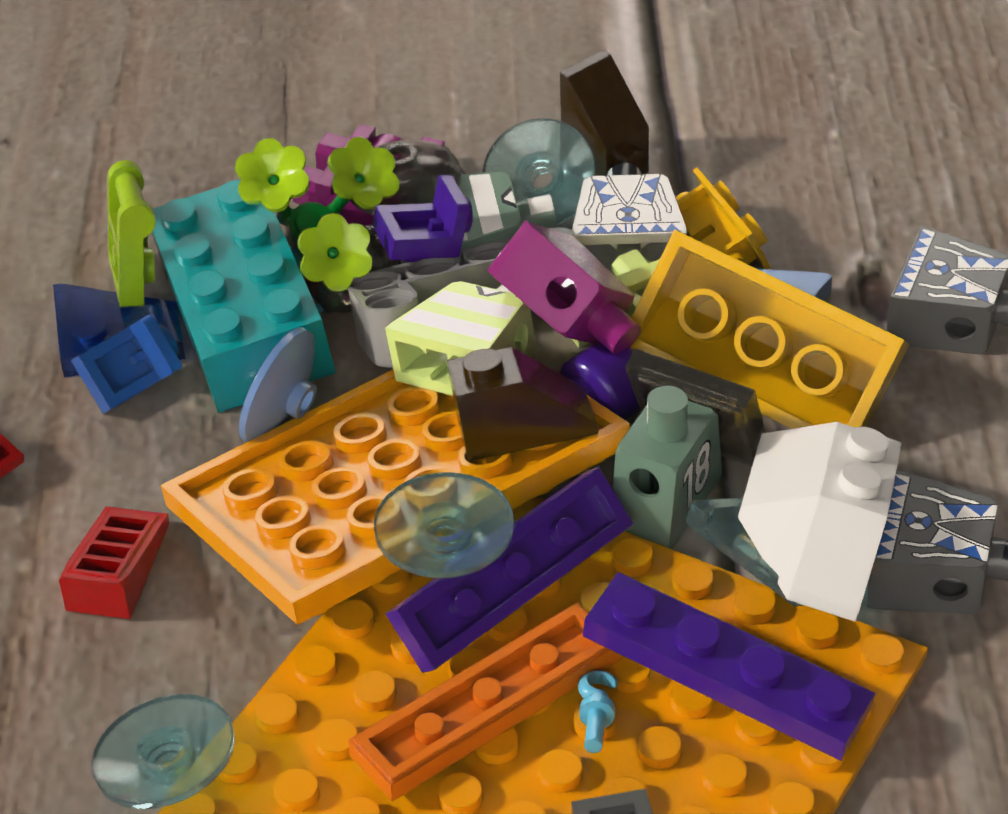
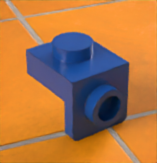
(128, 362)

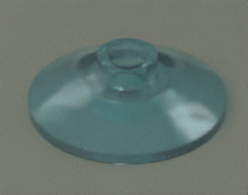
(543, 148)
(443, 525)
(163, 751)

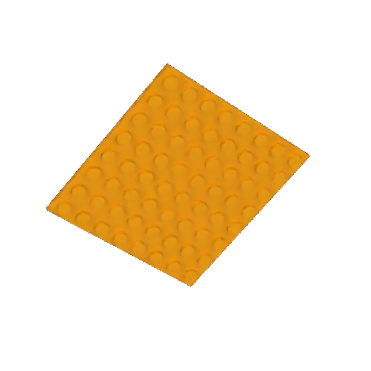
(663, 738)

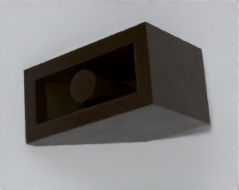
(604, 113)
(515, 403)

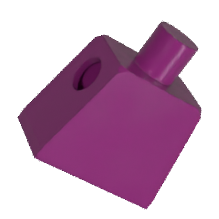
(566, 287)

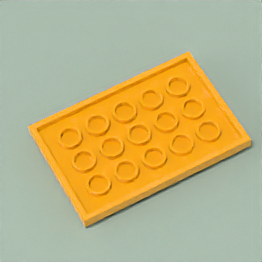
(305, 496)

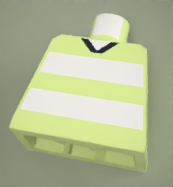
(453, 325)

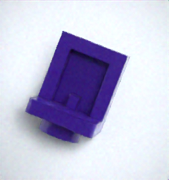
(426, 229)

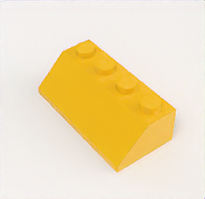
(759, 332)

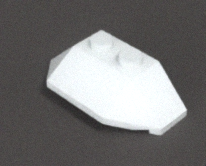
(821, 510)

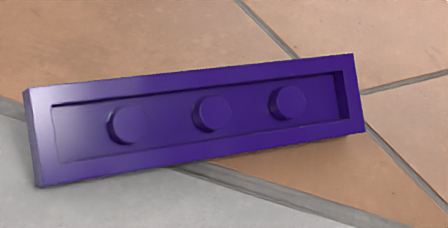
(543, 548)
(729, 665)

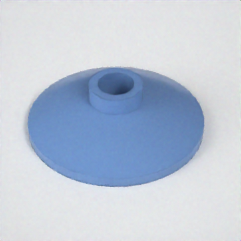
(280, 386)

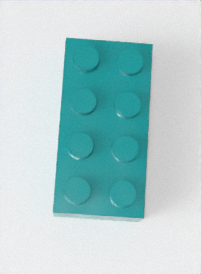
(234, 287)

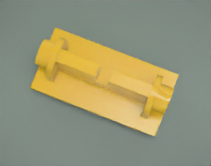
(714, 209)

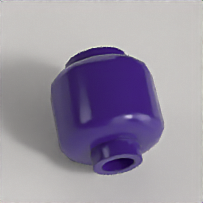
(604, 378)

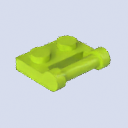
(128, 230)

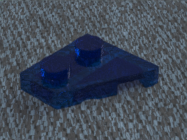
(93, 315)

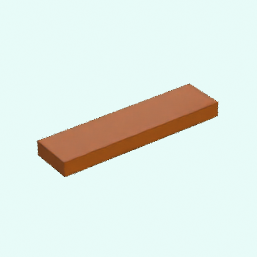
(479, 703)

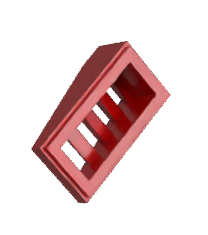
(115, 593)

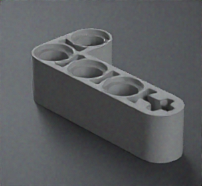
(395, 290)

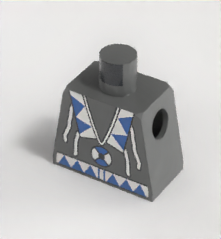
(949, 294)
(936, 549)

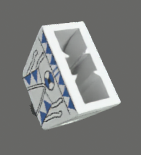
(626, 214)

